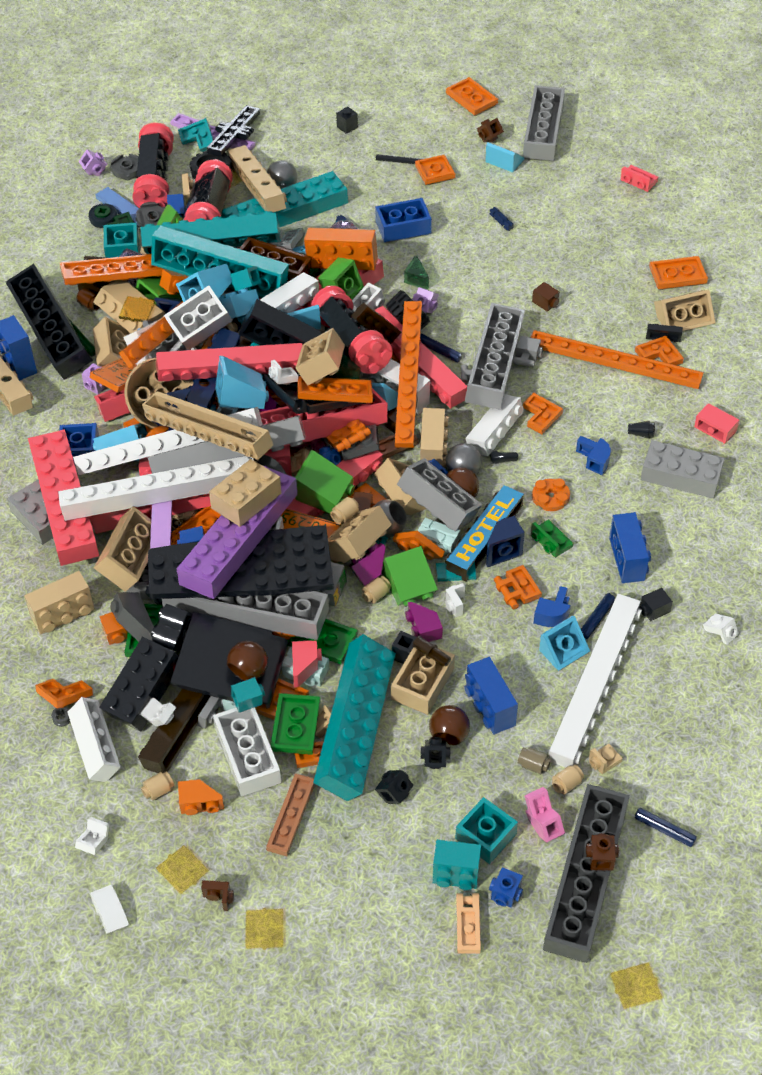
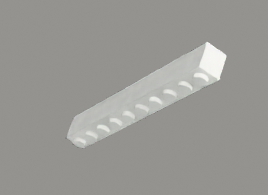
(149, 446)
(146, 489)
(594, 682)

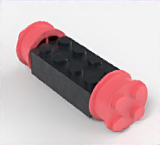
(154, 150)
(209, 191)
(365, 346)

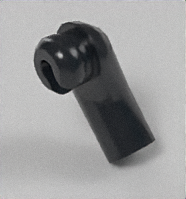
(497, 457)

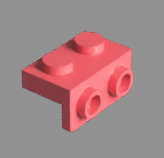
(638, 178)

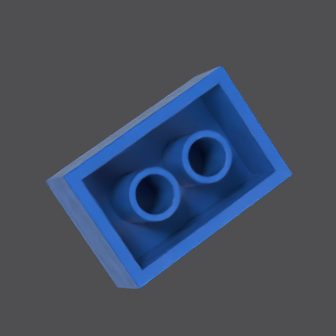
(403, 219)
(16, 348)
(629, 547)
(491, 695)

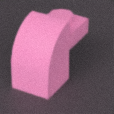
(542, 816)

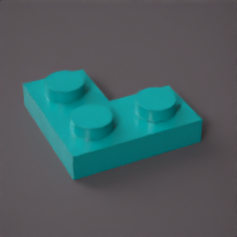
(197, 131)

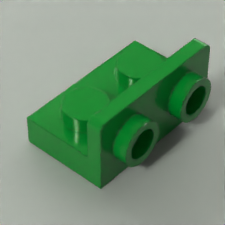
(550, 538)

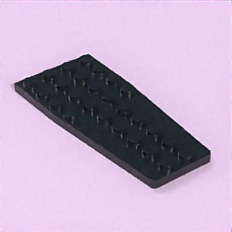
(280, 564)

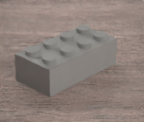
(682, 469)
(439, 494)

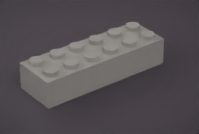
(543, 123)

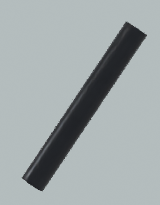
(398, 159)

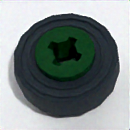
(102, 214)

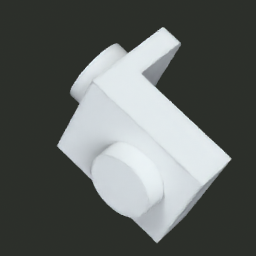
(282, 375)
(453, 601)
(723, 626)
(158, 713)
(93, 837)

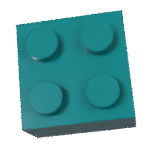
(119, 237)
(487, 827)
(456, 864)

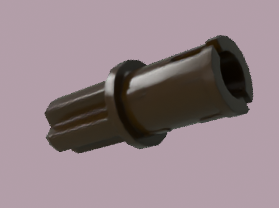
(431, 651)

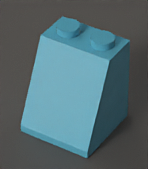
(217, 278)
(239, 386)
(120, 436)

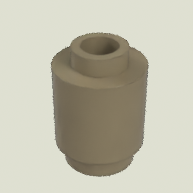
(534, 760)

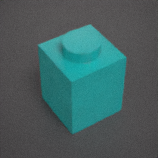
(245, 278)
(247, 694)

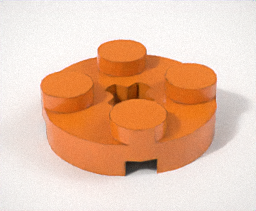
(555, 486)

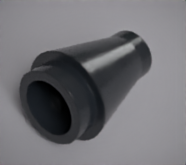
(643, 429)

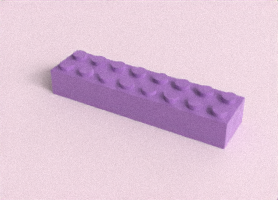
(228, 545)

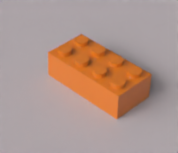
(328, 244)

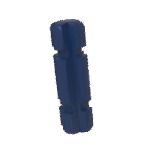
(501, 218)

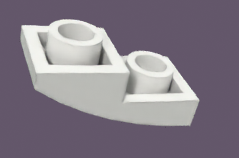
(109, 909)

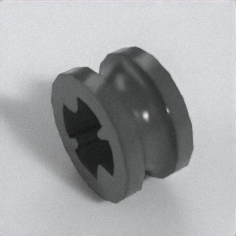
(60, 722)

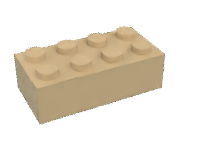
(126, 550)

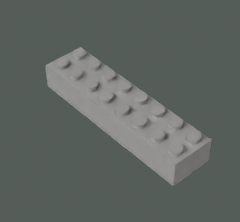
(494, 356)
(282, 432)
(285, 613)

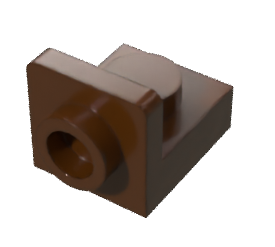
(218, 889)

